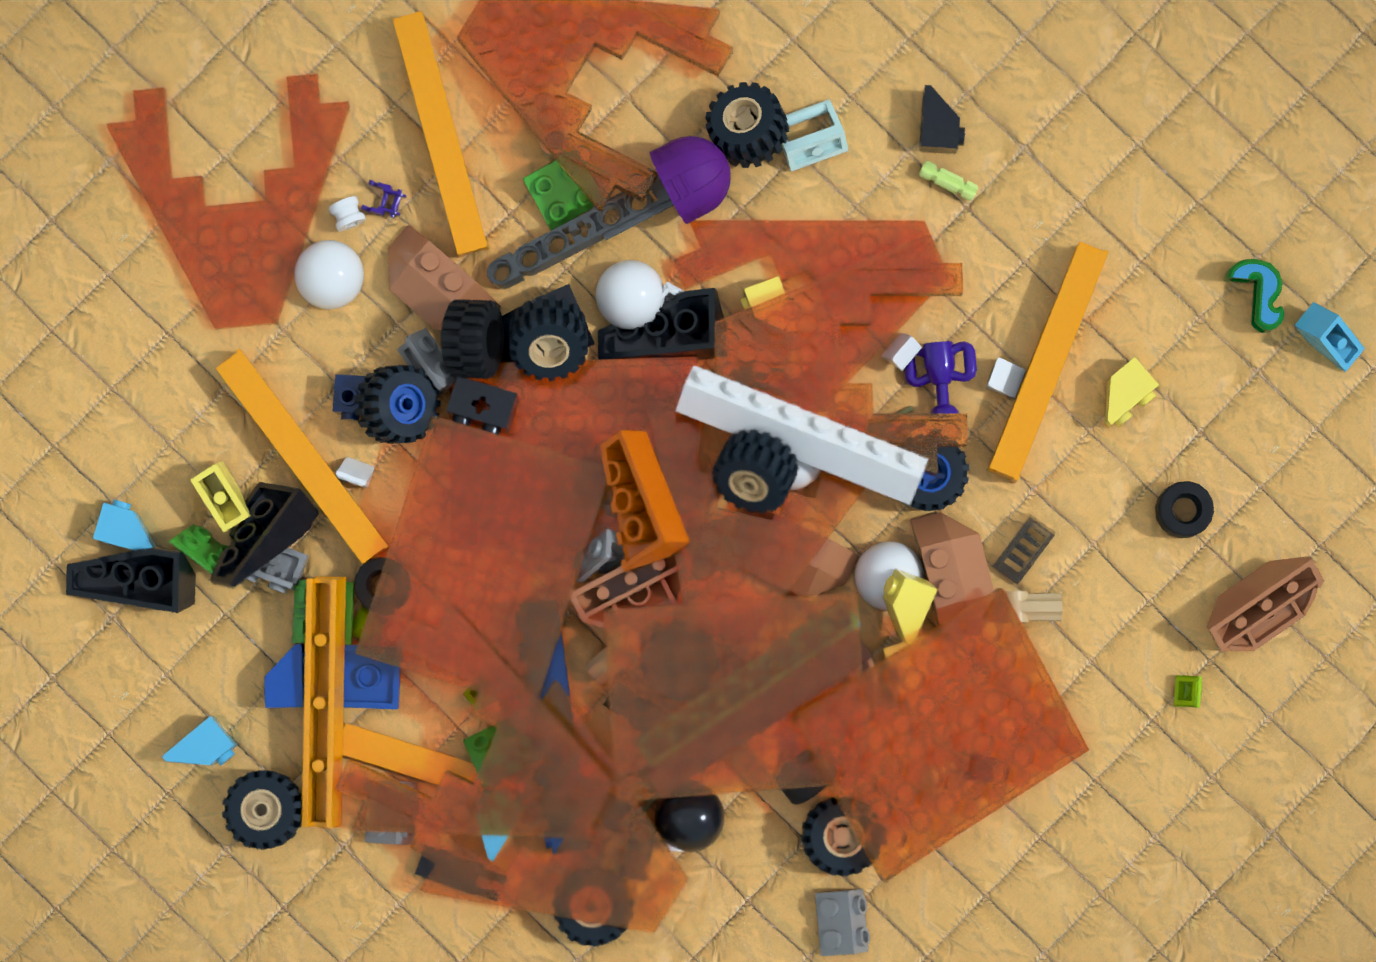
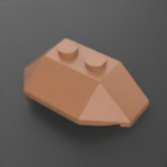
(428, 278)
(952, 563)
(827, 569)
(642, 587)
(1264, 604)

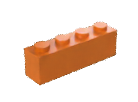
(641, 500)

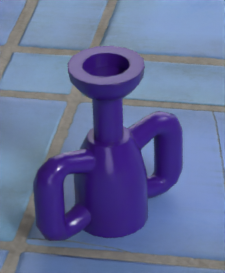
(940, 366)

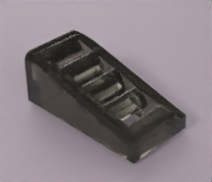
(1038, 526)

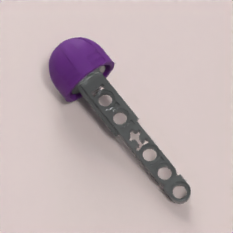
(690, 177)

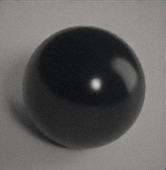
(690, 821)

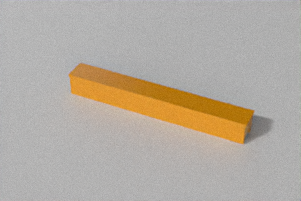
(440, 134)
(1047, 361)
(302, 457)
(323, 701)

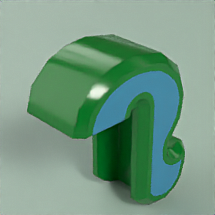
(1266, 290)

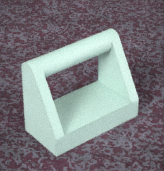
(816, 145)

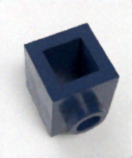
(344, 395)

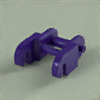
(380, 210)

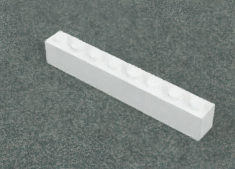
(810, 436)

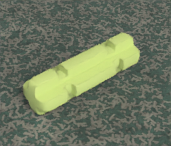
(948, 180)

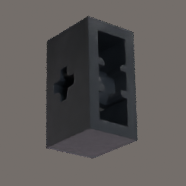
(471, 393)

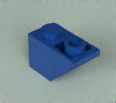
(286, 680)

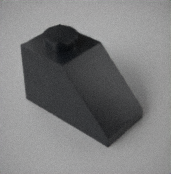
(939, 125)

